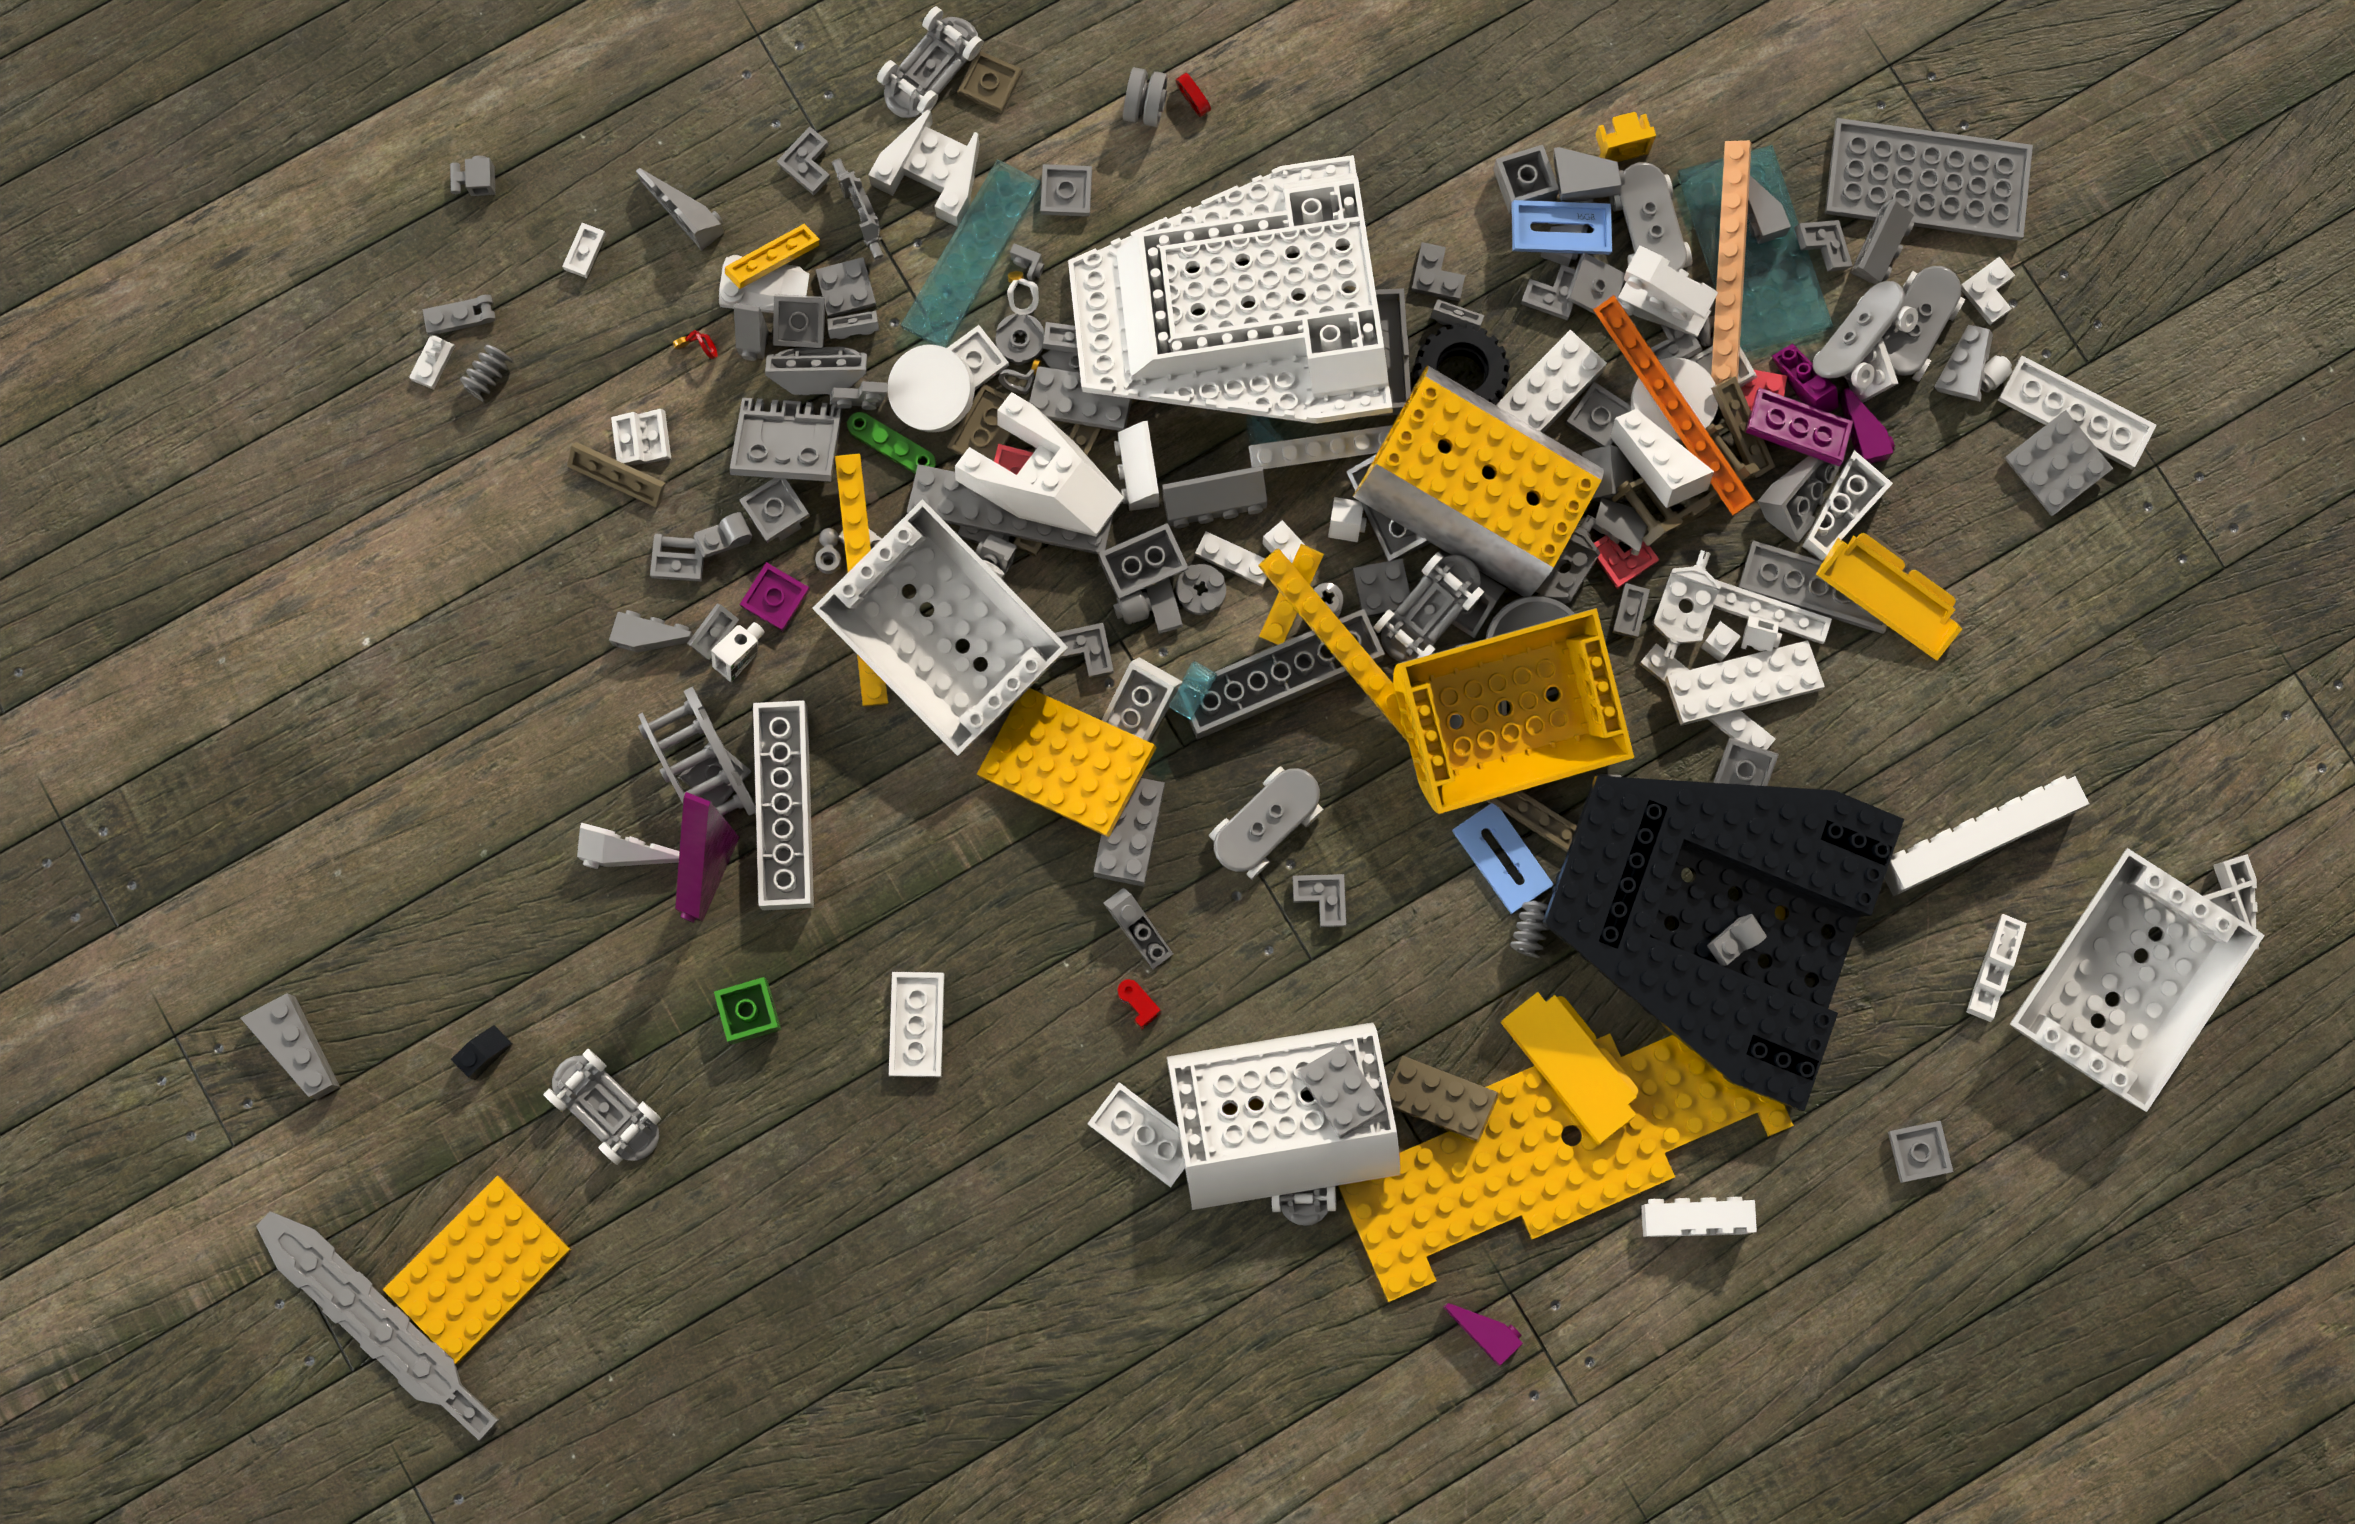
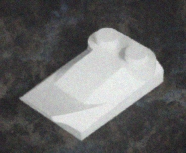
(760, 293)

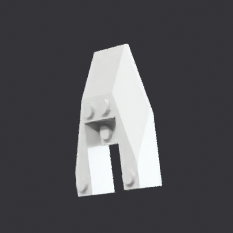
(1054, 485)

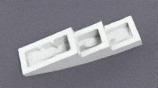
(1996, 967)

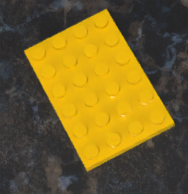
(1067, 761)
(477, 1269)

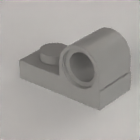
(729, 534)
(1738, 937)

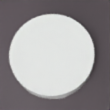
(1694, 385)
(931, 388)

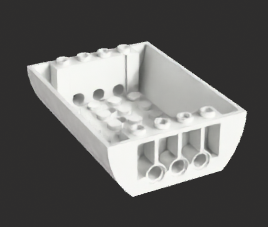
(920, 652)
(2159, 1001)
(1289, 1140)

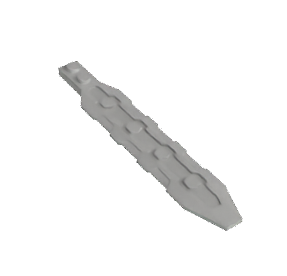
(372, 1320)

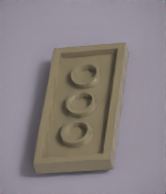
(1441, 1098)

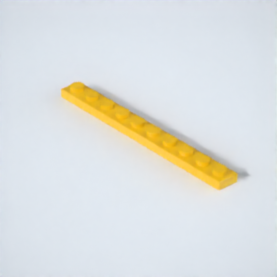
(856, 547)
(1333, 635)

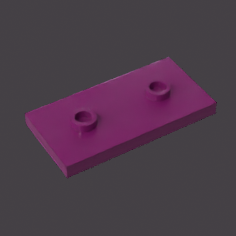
(1799, 427)

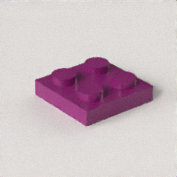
(774, 597)

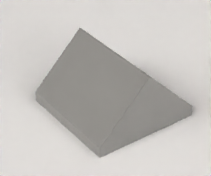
(1616, 470)

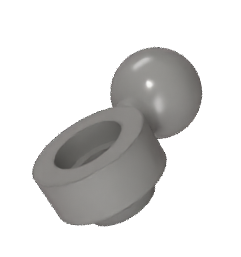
(828, 539)

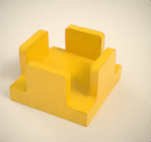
(1630, 139)

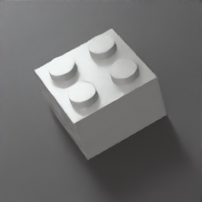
(1526, 176)

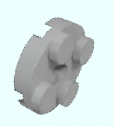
(1020, 325)
(1195, 576)

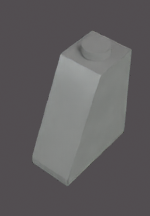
(1585, 176)

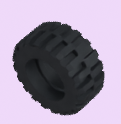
(1471, 344)

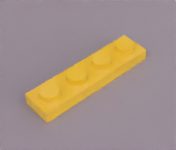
(771, 256)
(1282, 613)

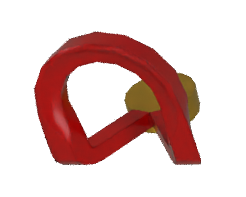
(693, 336)

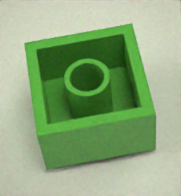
(747, 1010)

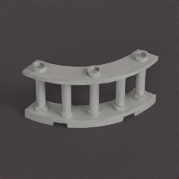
(714, 749)

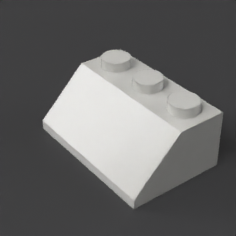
(1137, 467)

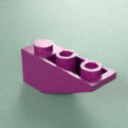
(1807, 385)

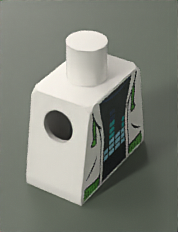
(736, 650)

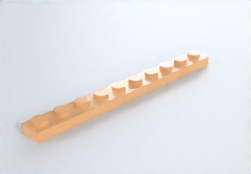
(1731, 260)

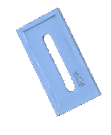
(1574, 213)
(1509, 892)

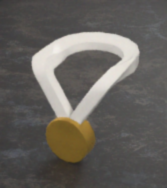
(1017, 277)

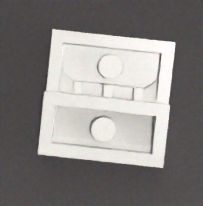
(641, 437)

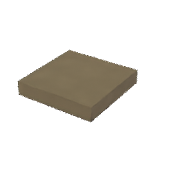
(990, 82)

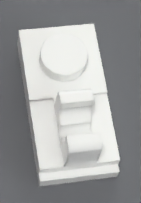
(432, 362)

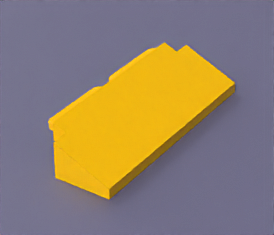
(1900, 600)
(1572, 1064)

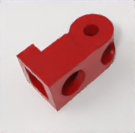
(1137, 998)

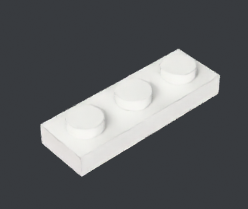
(1231, 558)

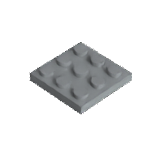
(2058, 463)

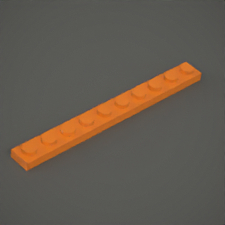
(1673, 404)

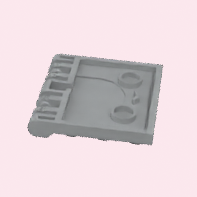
(786, 442)

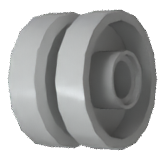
(1145, 97)

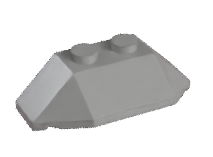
(816, 369)

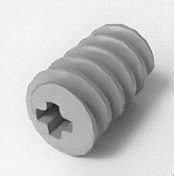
(485, 371)
(1331, 595)
(1530, 929)

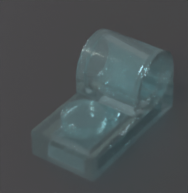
(1193, 689)

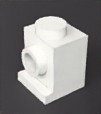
(1761, 634)

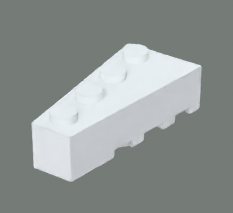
(1849, 500)
(1698, 1218)

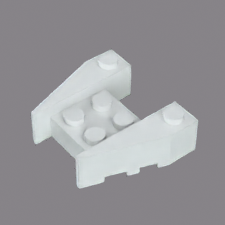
(933, 162)
(1664, 294)
(2238, 889)

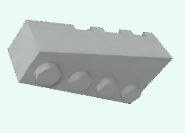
(291, 1041)

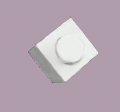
(1720, 641)

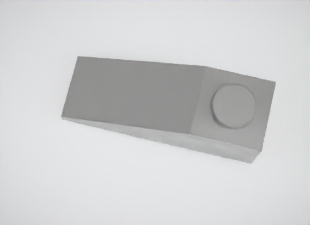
(750, 332)

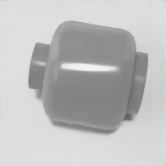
(1133, 607)

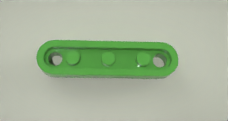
(889, 442)

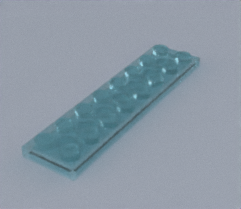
(971, 254)

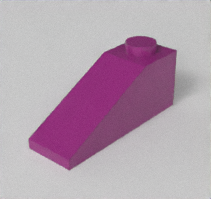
(1867, 433)
(1491, 1335)

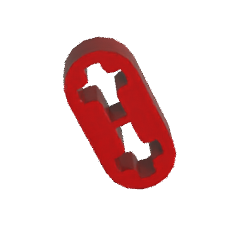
(1193, 94)

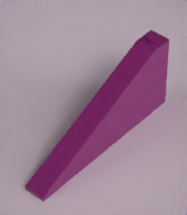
(703, 856)

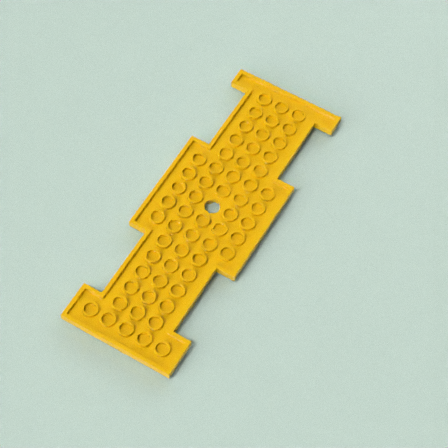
(1524, 1168)

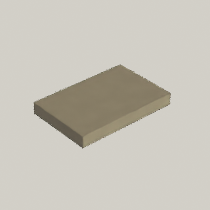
(980, 426)

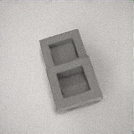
(1164, 606)

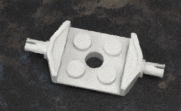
(1697, 587)

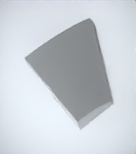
(1620, 524)

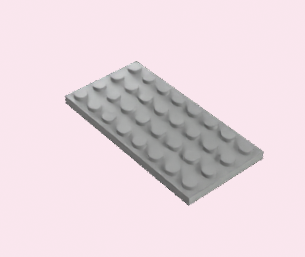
(1936, 176)

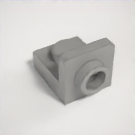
(1027, 258)

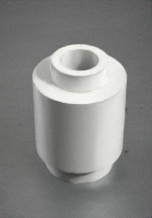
(1996, 372)

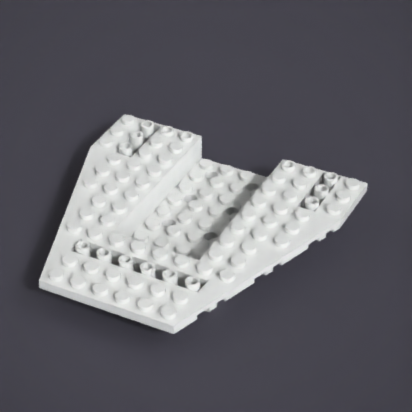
(1272, 360)

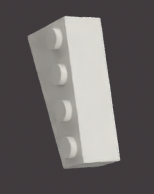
(1659, 459)

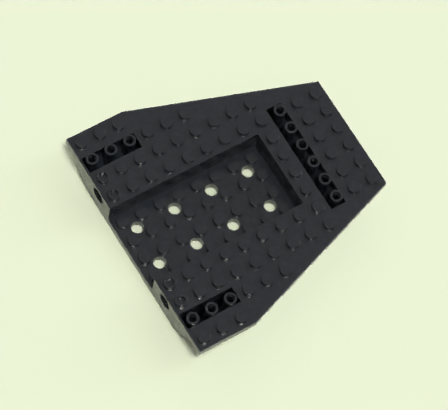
(1778, 847)

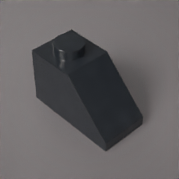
(481, 1052)

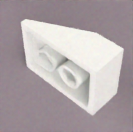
(1141, 699)

